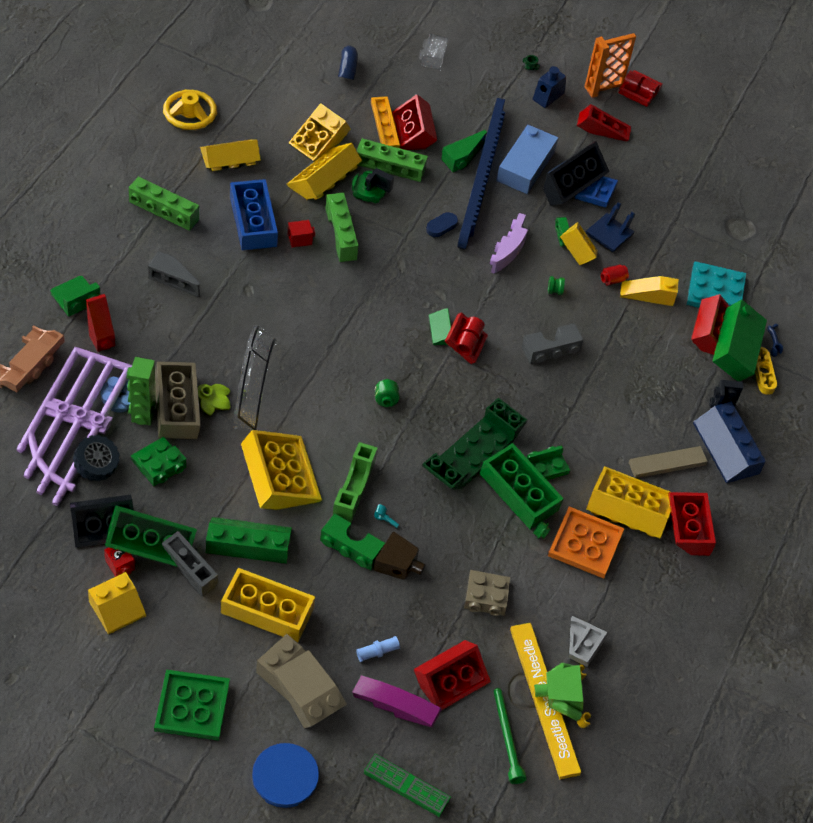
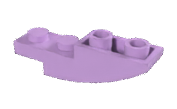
(510, 245)

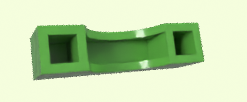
(345, 236)
(359, 473)

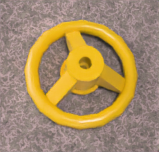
(190, 108)

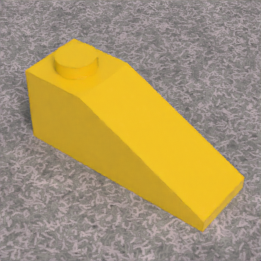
(653, 290)

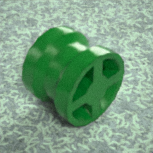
(556, 285)

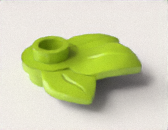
(215, 398)

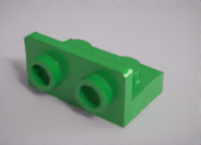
(549, 462)

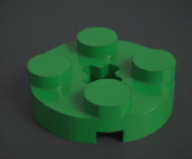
(360, 192)

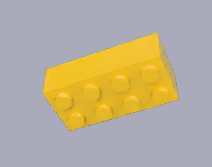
(267, 604)

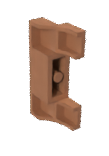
(31, 359)

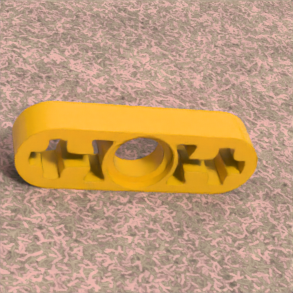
(762, 377)

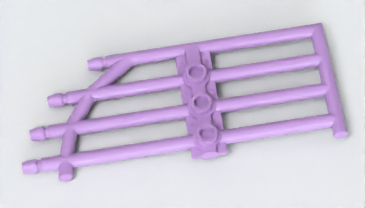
(73, 414)

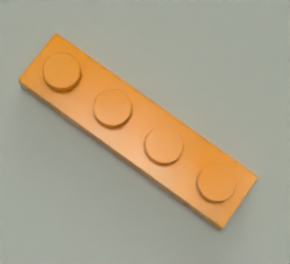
(384, 121)

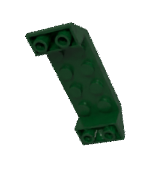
(466, 456)

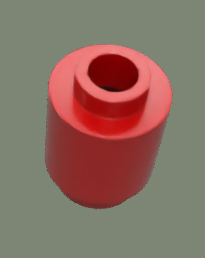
(614, 274)

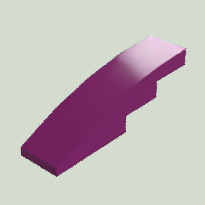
(396, 700)

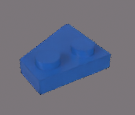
(598, 192)

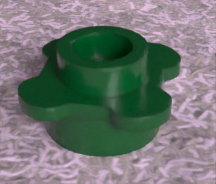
(531, 62)

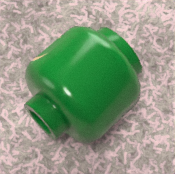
(387, 393)

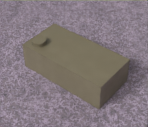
(177, 400)

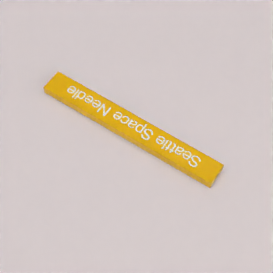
(551, 720)

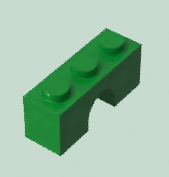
(363, 552)

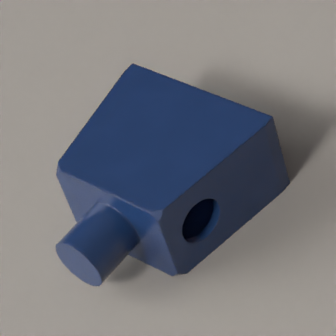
(550, 87)

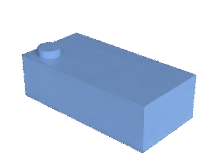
(527, 159)

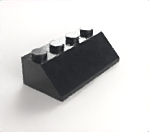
(575, 174)

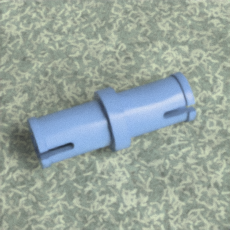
(378, 649)

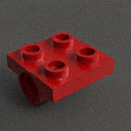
(640, 87)
(467, 337)

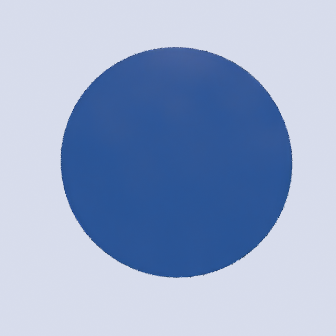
(285, 775)

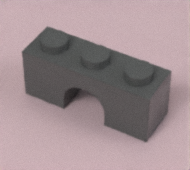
(540, 349)

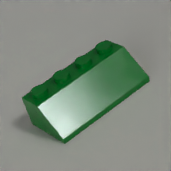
(144, 534)
(248, 540)

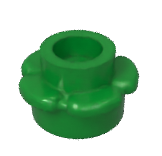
(541, 530)

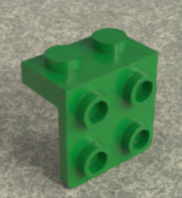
(74, 293)

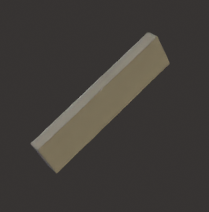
(667, 462)

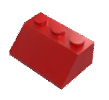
(414, 124)
(709, 323)
(692, 522)
(452, 674)

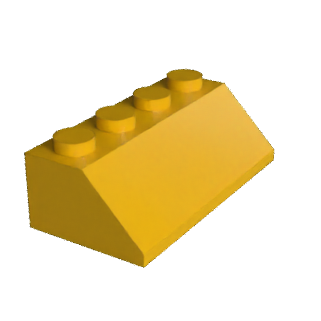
(325, 171)

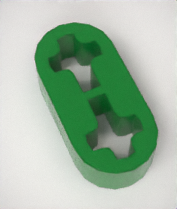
(561, 226)

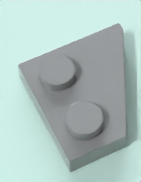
(584, 641)

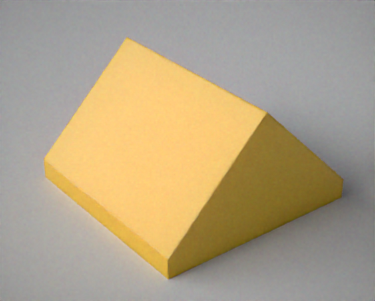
(579, 244)

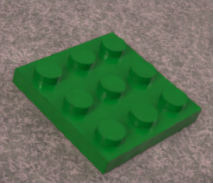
(192, 705)

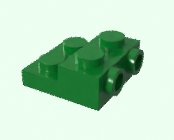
(159, 461)

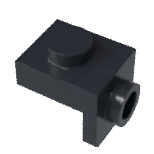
(379, 179)

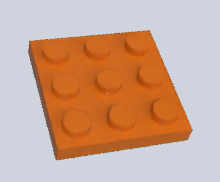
(586, 542)

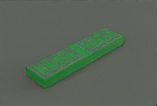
(407, 785)

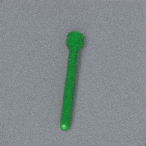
(516, 773)

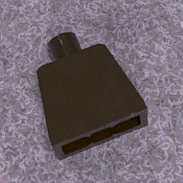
(398, 558)

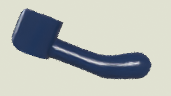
(777, 347)

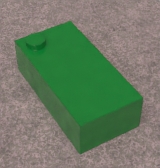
(739, 340)
(521, 486)

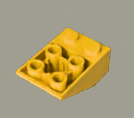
(320, 133)

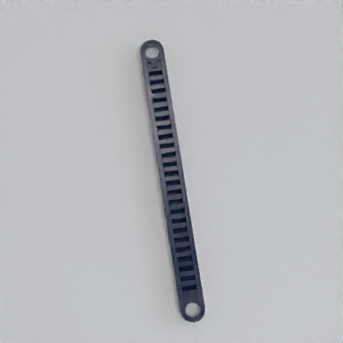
(482, 174)

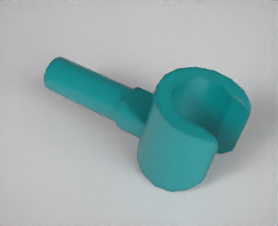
(380, 514)

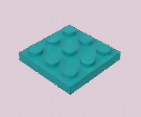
(714, 280)

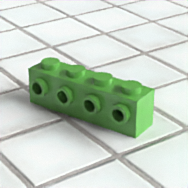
(392, 160)
(164, 203)
(142, 391)

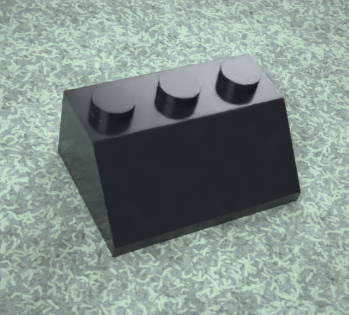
(93, 518)

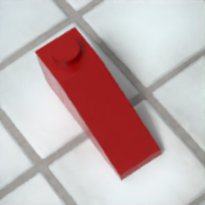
(603, 124)
(100, 323)

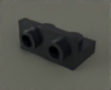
(726, 392)

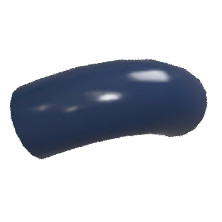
(348, 62)

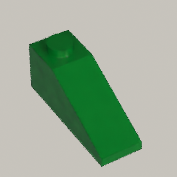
(460, 153)

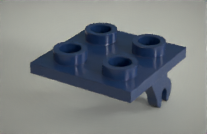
(610, 231)

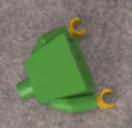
(565, 692)

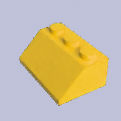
(231, 154)

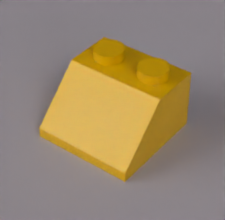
(116, 603)

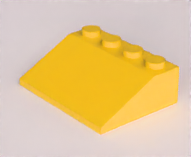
(280, 470)
(630, 502)

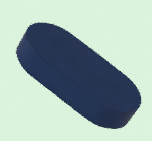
(441, 224)

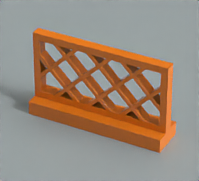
(599, 65)

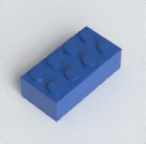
(253, 214)

